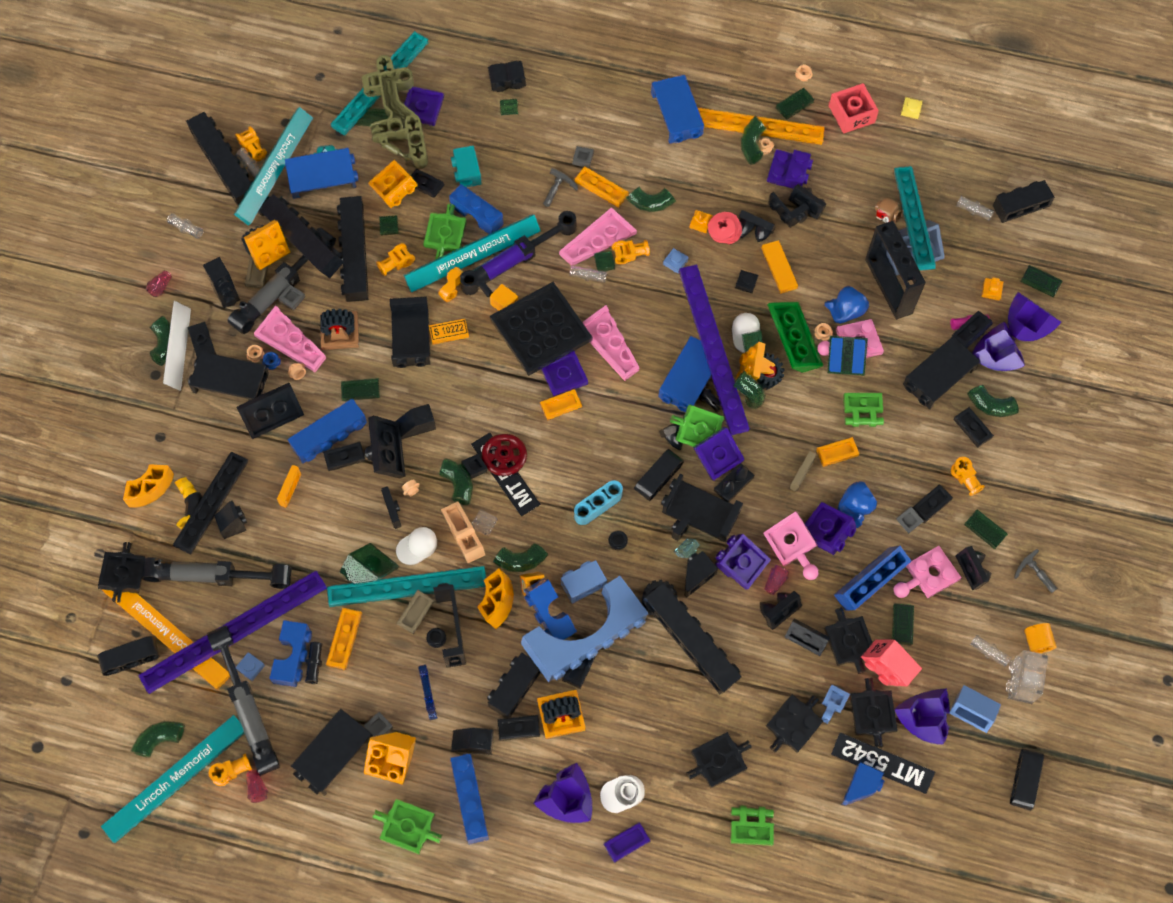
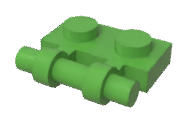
(863, 403)
(752, 832)

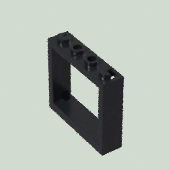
(889, 238)

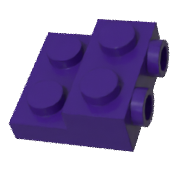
(790, 168)
(830, 528)
(741, 560)

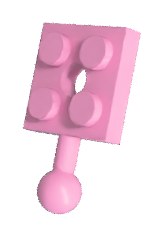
(860, 329)
(803, 543)
(920, 571)

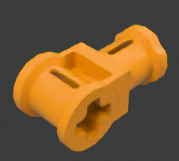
(250, 141)
(629, 251)
(396, 259)
(966, 475)
(229, 770)

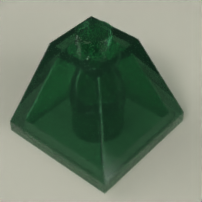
(367, 565)

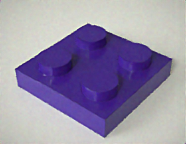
(424, 104)
(565, 374)
(719, 453)

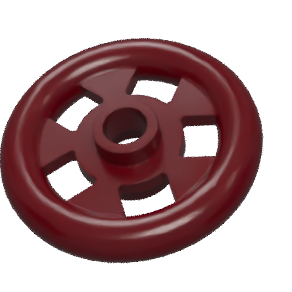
(502, 469)

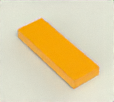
(601, 186)
(779, 267)
(344, 638)

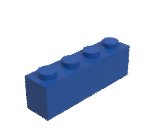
(327, 431)
(872, 578)
(469, 799)

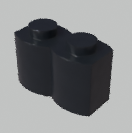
(506, 76)

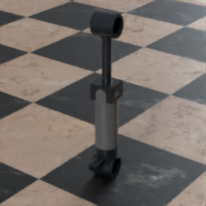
(244, 318)
(221, 572)
(245, 706)

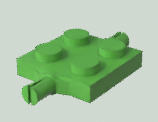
(444, 232)
(696, 425)
(407, 826)

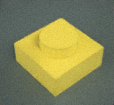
(911, 108)

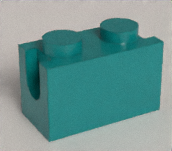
(467, 166)

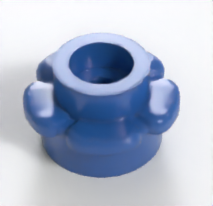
(271, 356)

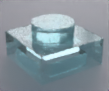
(687, 548)

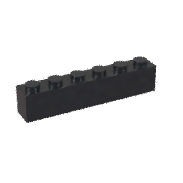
(220, 155)
(302, 236)
(353, 249)
(691, 638)

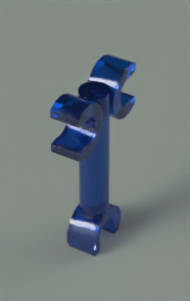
(428, 697)

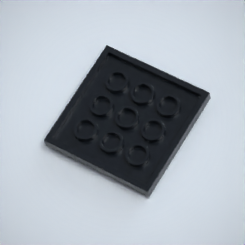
(541, 328)

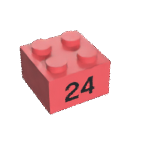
(853, 108)
(891, 663)

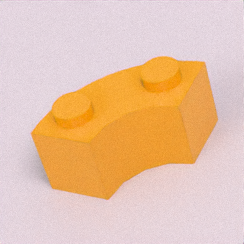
(149, 486)
(497, 599)

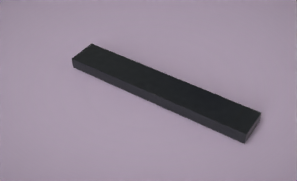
(210, 503)

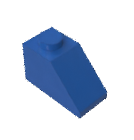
(863, 784)

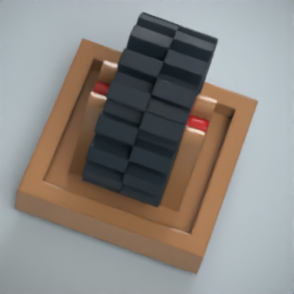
(339, 329)

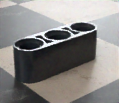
(659, 474)
(128, 656)
(1027, 779)

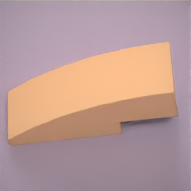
(463, 532)

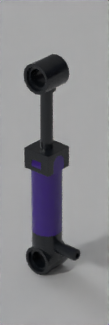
(521, 251)

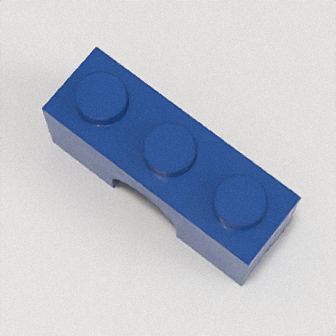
(466, 202)
(540, 596)
(289, 671)

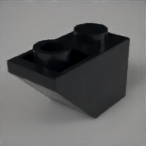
(230, 520)

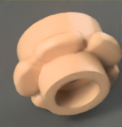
(803, 69)
(765, 149)
(825, 328)
(252, 350)
(297, 371)
(410, 488)

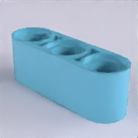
(596, 510)

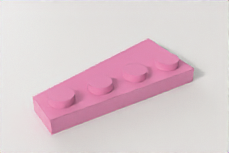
(597, 237)
(288, 339)
(611, 343)

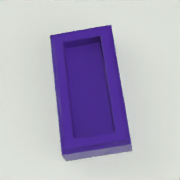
(626, 842)

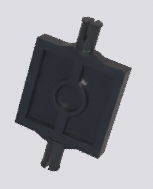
(121, 572)
(849, 640)
(873, 712)
(794, 723)
(719, 760)

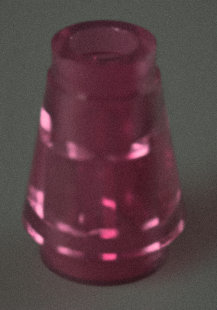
(158, 284)
(776, 579)
(256, 788)

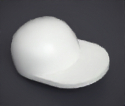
(743, 324)
(416, 546)
(622, 793)

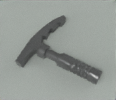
(559, 178)
(1040, 573)

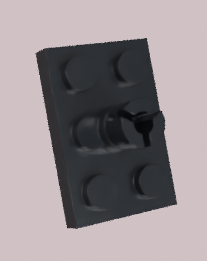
(270, 410)
(385, 447)

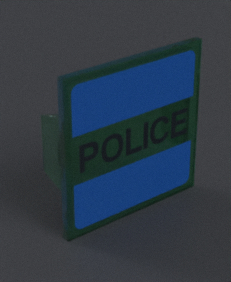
(847, 355)

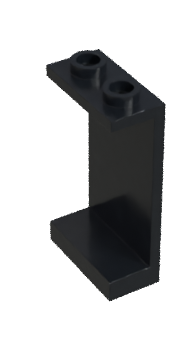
(410, 332)
(940, 372)
(228, 376)
(703, 509)
(452, 656)
(330, 752)

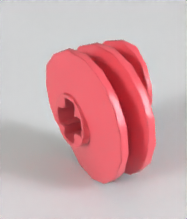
(725, 228)

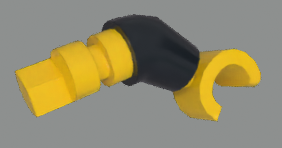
(191, 498)

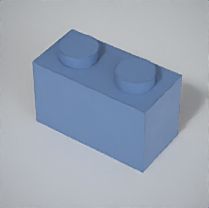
(583, 581)
(975, 709)

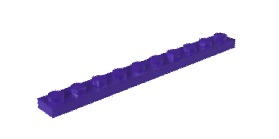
(714, 350)
(239, 628)

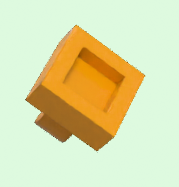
(700, 221)
(992, 288)

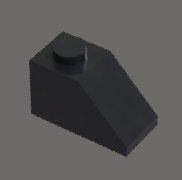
(416, 421)
(698, 572)
(473, 740)

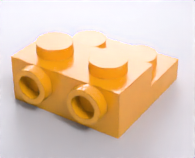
(393, 184)

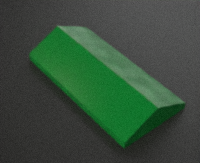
(795, 336)

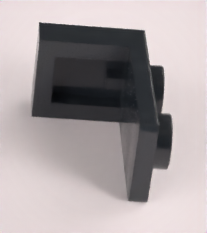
(789, 217)

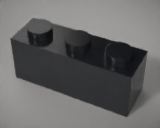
(1023, 201)
(221, 282)
(513, 686)

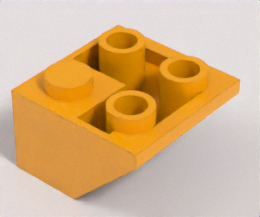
(389, 756)

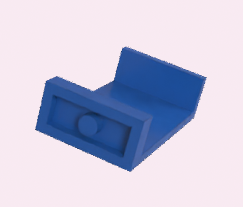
(678, 108)
(320, 171)
(686, 377)

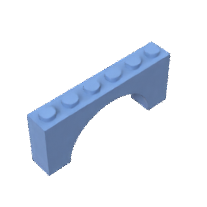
(557, 655)

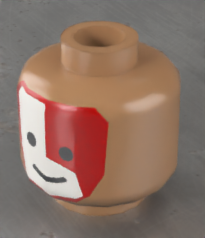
(888, 210)

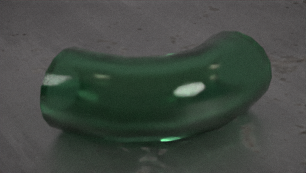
(750, 139)
(651, 202)
(161, 329)
(751, 390)
(993, 406)
(461, 481)
(520, 561)
(155, 735)

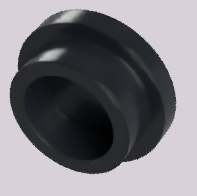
(618, 540)
(436, 638)

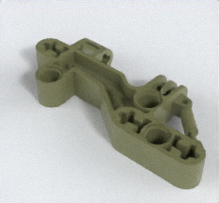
(388, 85)

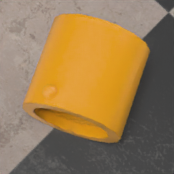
(1040, 638)

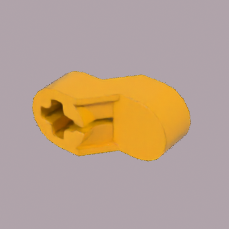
(449, 291)

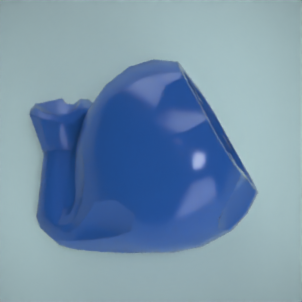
(848, 305)
(857, 502)

